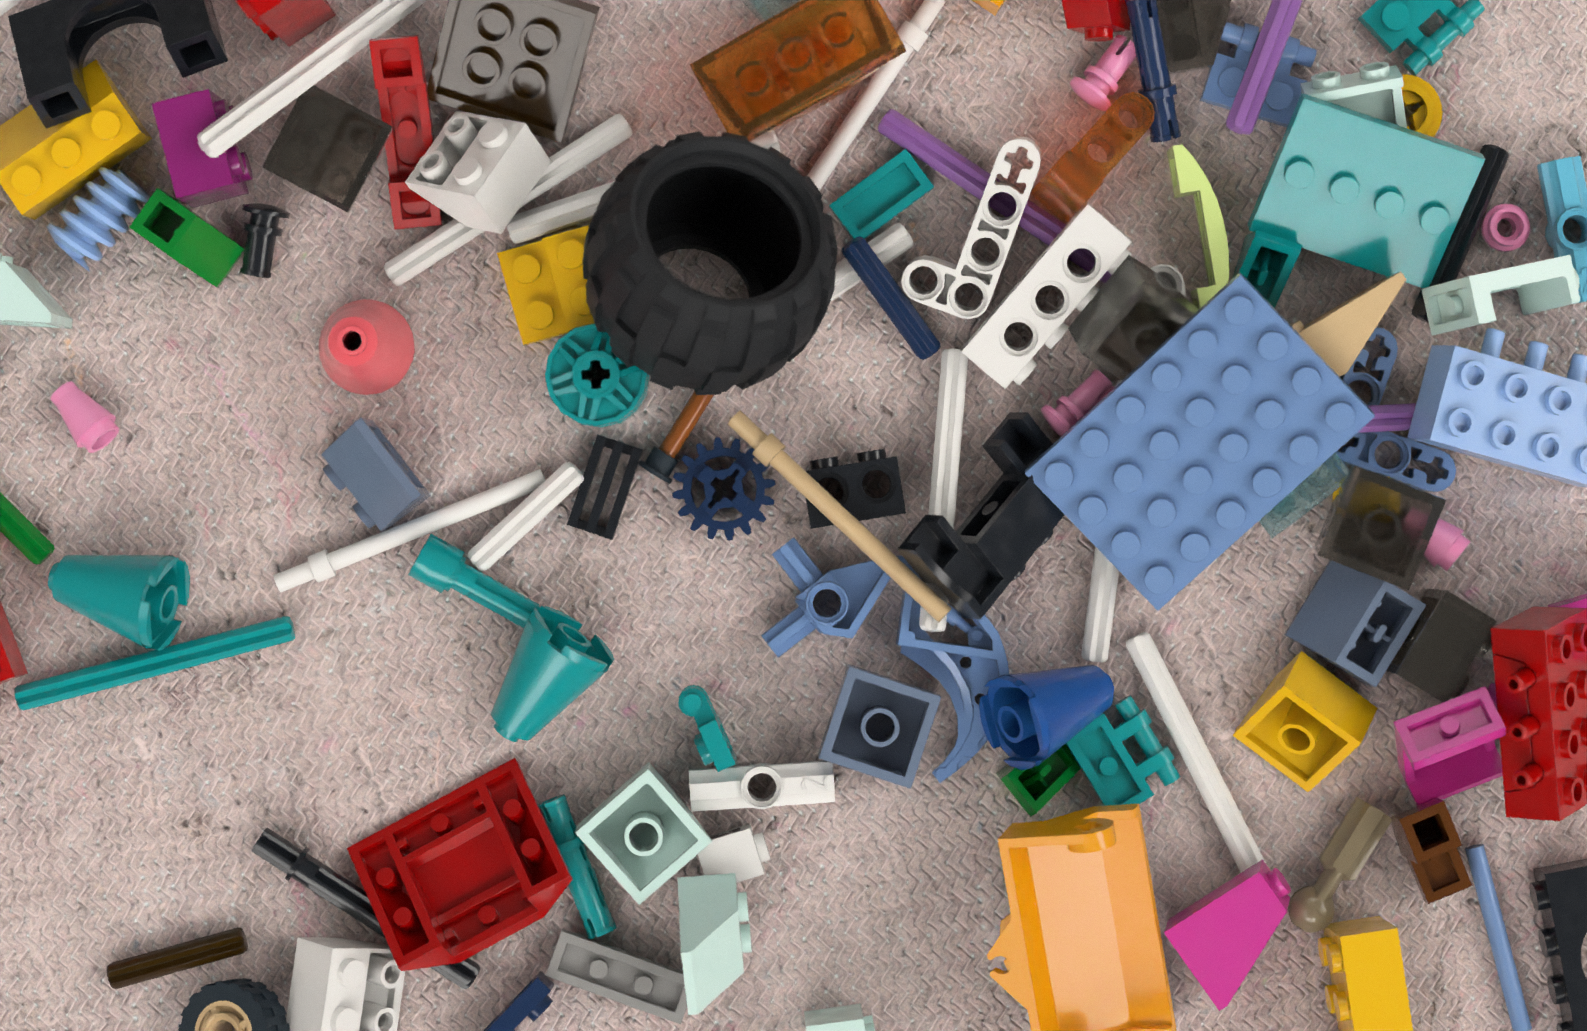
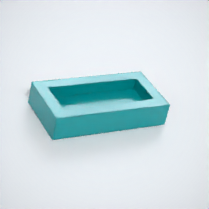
(881, 196)

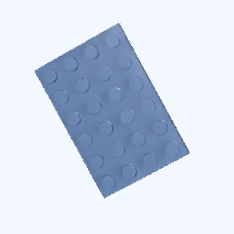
(1199, 442)

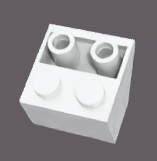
(480, 170)
(344, 986)

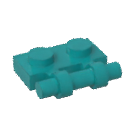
(1399, 20)
(712, 740)
(1109, 765)

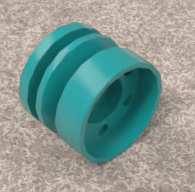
(576, 397)

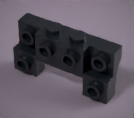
(998, 535)

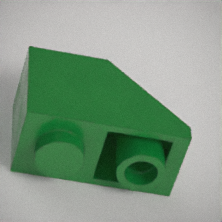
(187, 237)

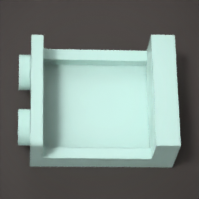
(1371, 91)
(1469, 301)

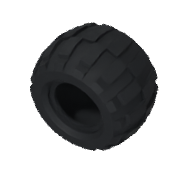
(723, 201)

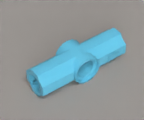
(1566, 198)

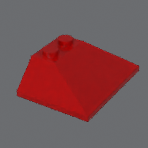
(462, 871)

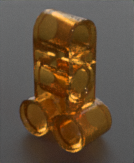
(1079, 176)

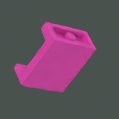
(1450, 746)

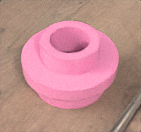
(1518, 221)

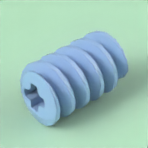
(98, 215)

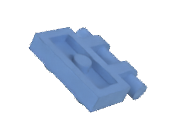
(1228, 72)

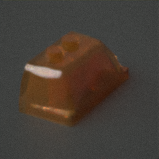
(796, 63)

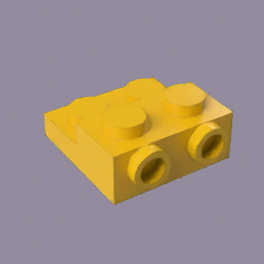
(547, 285)

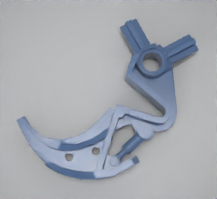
(858, 591)

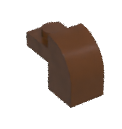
(1430, 846)

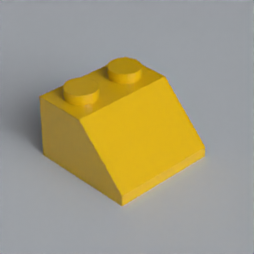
(1306, 722)

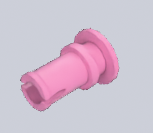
(1103, 77)
(1078, 403)

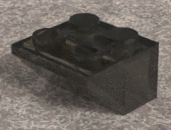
(327, 148)

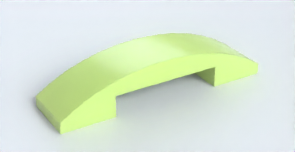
(1191, 180)

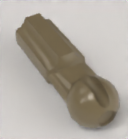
(1341, 860)

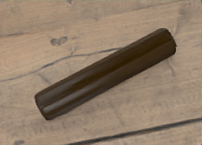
(177, 958)

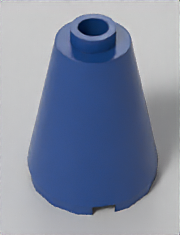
(1042, 710)

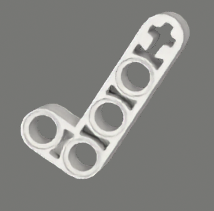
(984, 225)

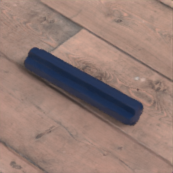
(891, 297)

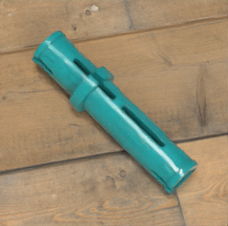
(585, 885)

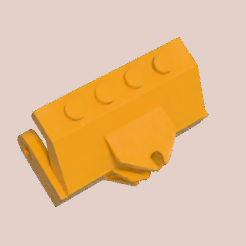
(1083, 924)

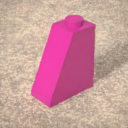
(1229, 929)

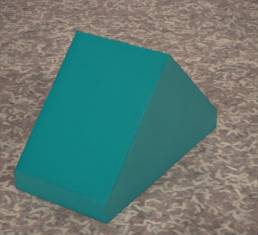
(1267, 263)

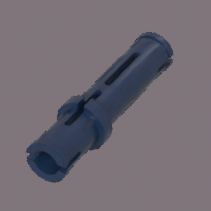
(1153, 68)

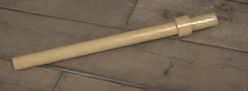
(770, 451)

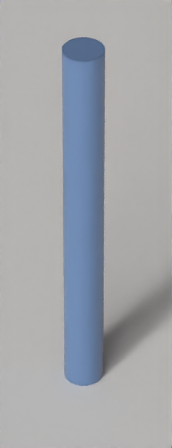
(1498, 938)

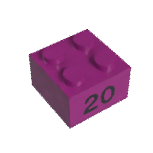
(195, 175)

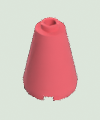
(383, 353)

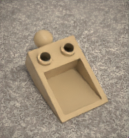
(1346, 328)

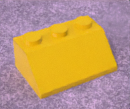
(53, 163)

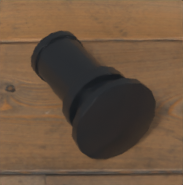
(261, 238)

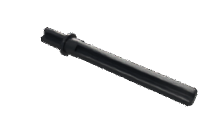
(341, 893)

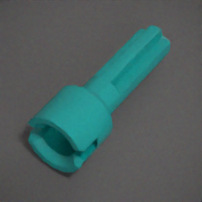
(444, 567)

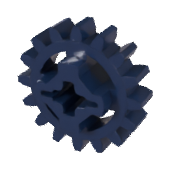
(699, 470)

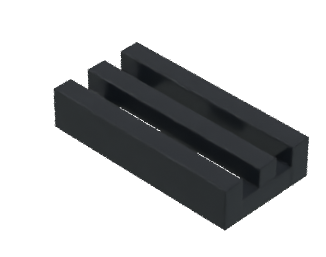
(592, 524)

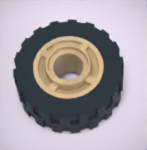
(234, 1004)

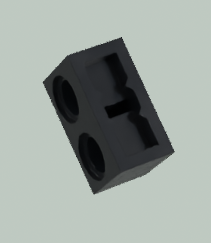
(851, 478)

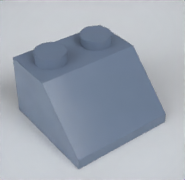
(374, 475)

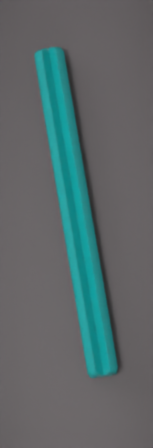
(154, 663)

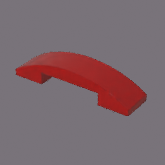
(406, 107)

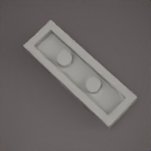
(619, 976)

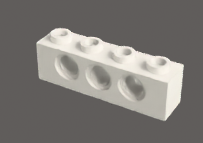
(988, 345)

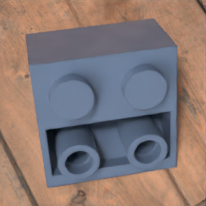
(1355, 621)

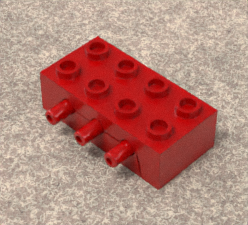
(1544, 710)

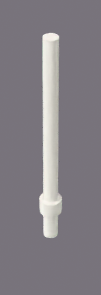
(913, 38)
(324, 564)

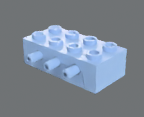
(1505, 409)

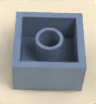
(879, 726)

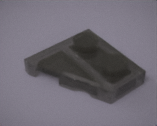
(1191, 32)

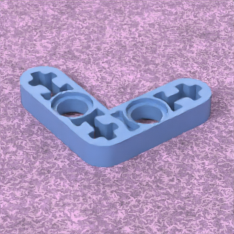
(1365, 444)

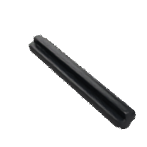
(1468, 222)

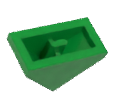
(1039, 784)

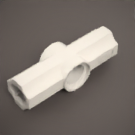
(795, 785)

